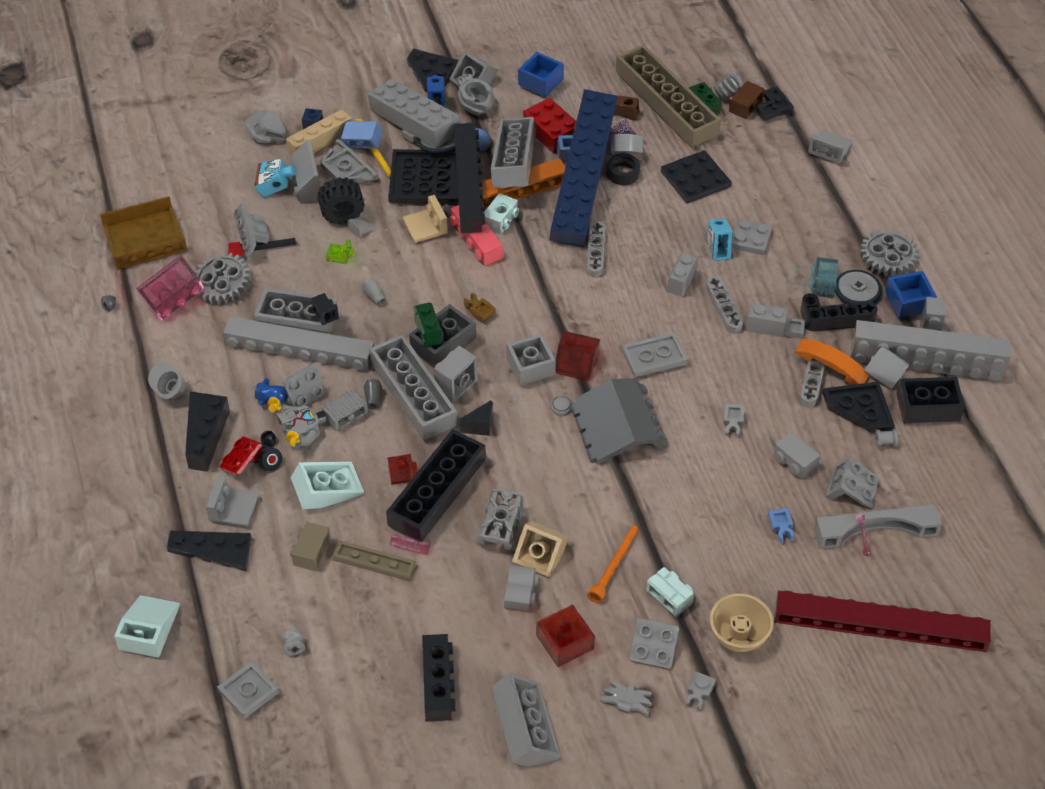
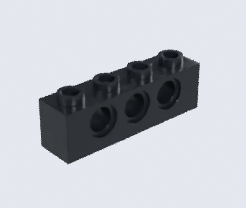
(438, 708)

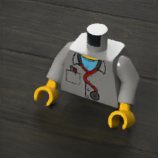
(297, 423)

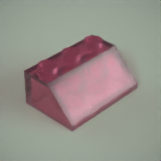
(170, 288)

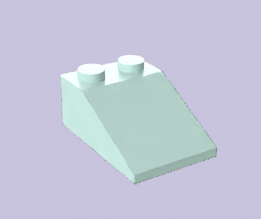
(325, 483)

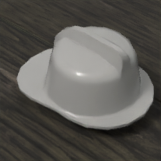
(166, 381)

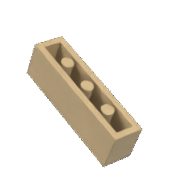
(321, 133)

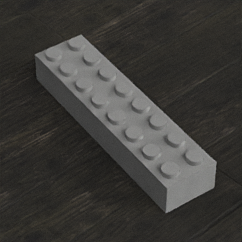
(934, 350)

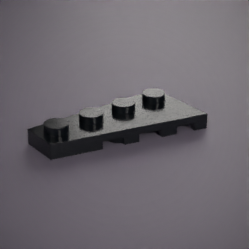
(220, 547)

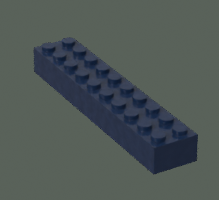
(583, 168)

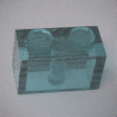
(825, 277)

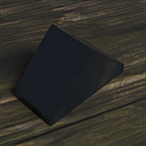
(478, 421)

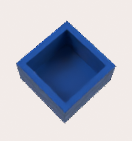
(540, 74)
(908, 293)

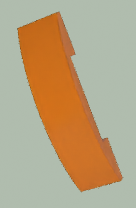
(832, 358)

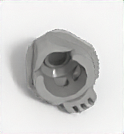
(474, 94)
(261, 123)

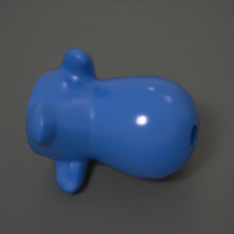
(265, 391)

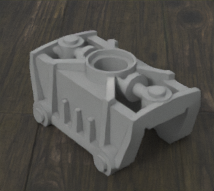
(511, 522)

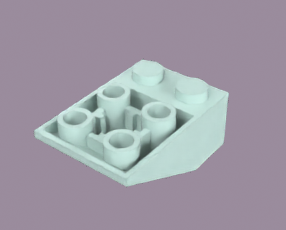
(146, 626)

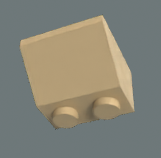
(540, 548)

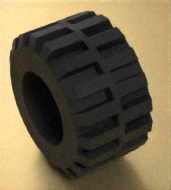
(340, 200)

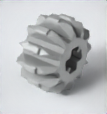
(727, 85)

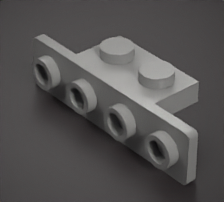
(251, 229)

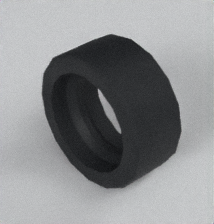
(623, 160)

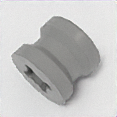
(293, 642)

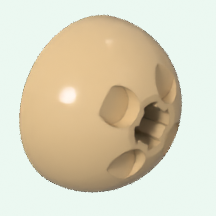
(741, 622)

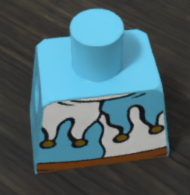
(272, 176)
(721, 232)

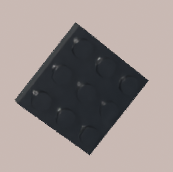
(695, 176)

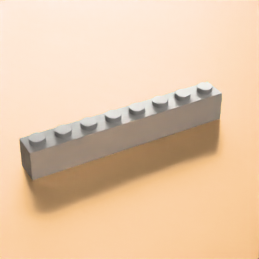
(298, 343)

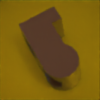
(627, 106)

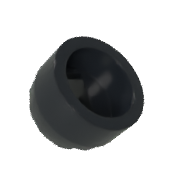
(268, 438)

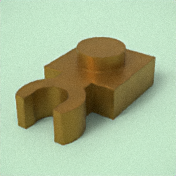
(480, 309)

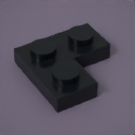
(776, 104)

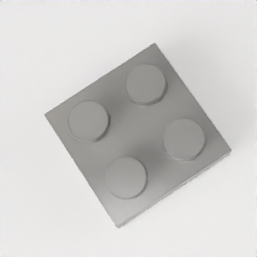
(751, 236)
(248, 689)

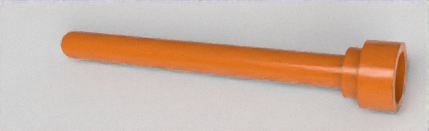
(597, 591)

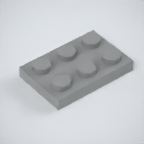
(654, 354)

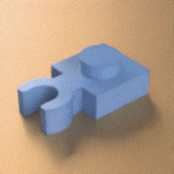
(781, 521)

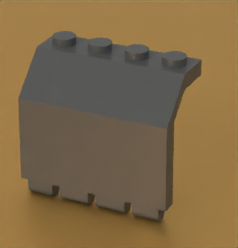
(616, 419)

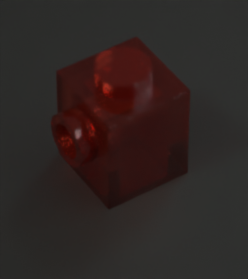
(401, 468)

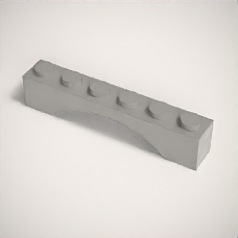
(917, 521)

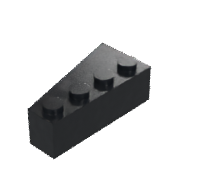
(204, 428)

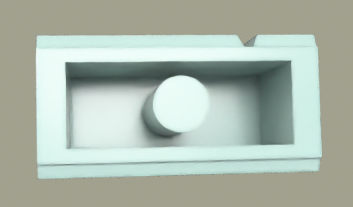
(670, 591)

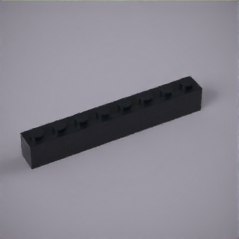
(467, 178)

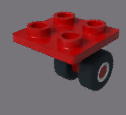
(251, 450)

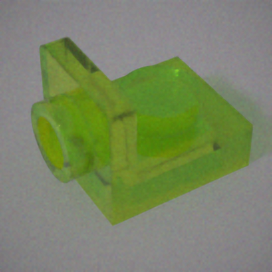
(340, 253)

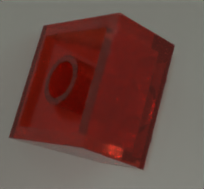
(577, 355)

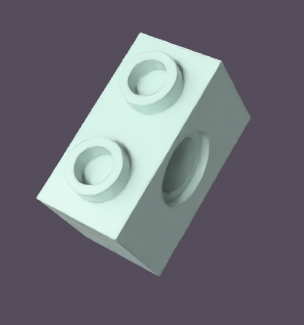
(501, 213)

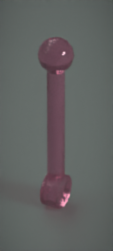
(861, 518)

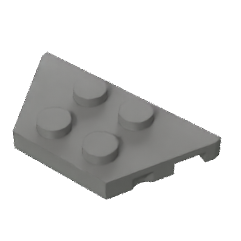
(345, 163)

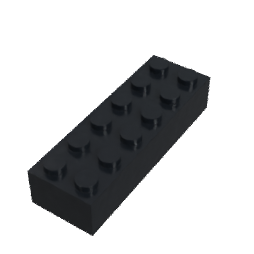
(436, 485)

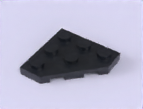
(430, 64)
(860, 404)

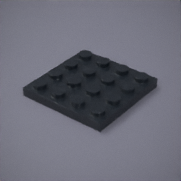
(423, 174)

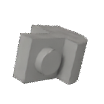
(624, 143)

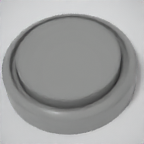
(561, 406)

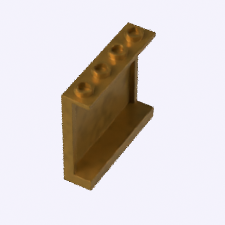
(143, 232)

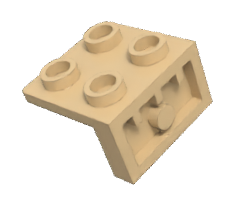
(427, 222)

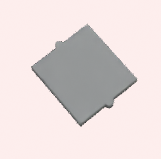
(886, 367)

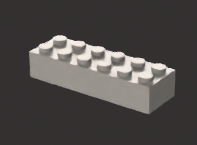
(413, 112)
(513, 152)
(413, 387)

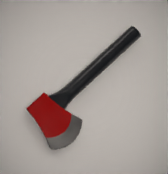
(237, 248)

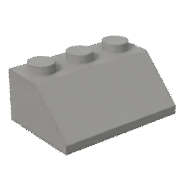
(306, 173)

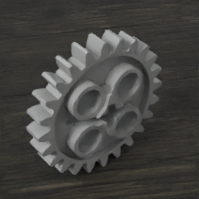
(889, 252)
(223, 278)

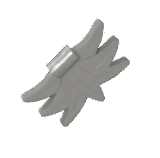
(627, 698)

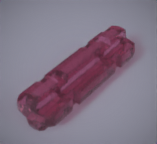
(409, 544)

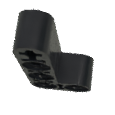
(834, 316)

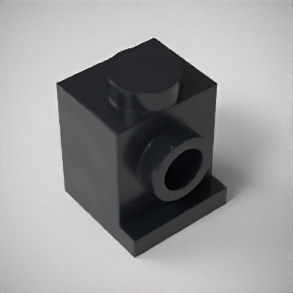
(324, 309)

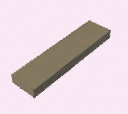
(374, 560)

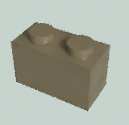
(310, 546)

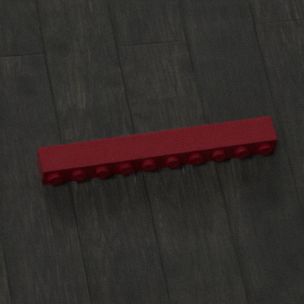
(883, 621)

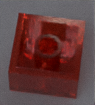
(565, 635)

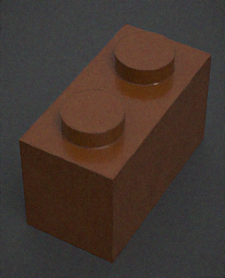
(746, 99)

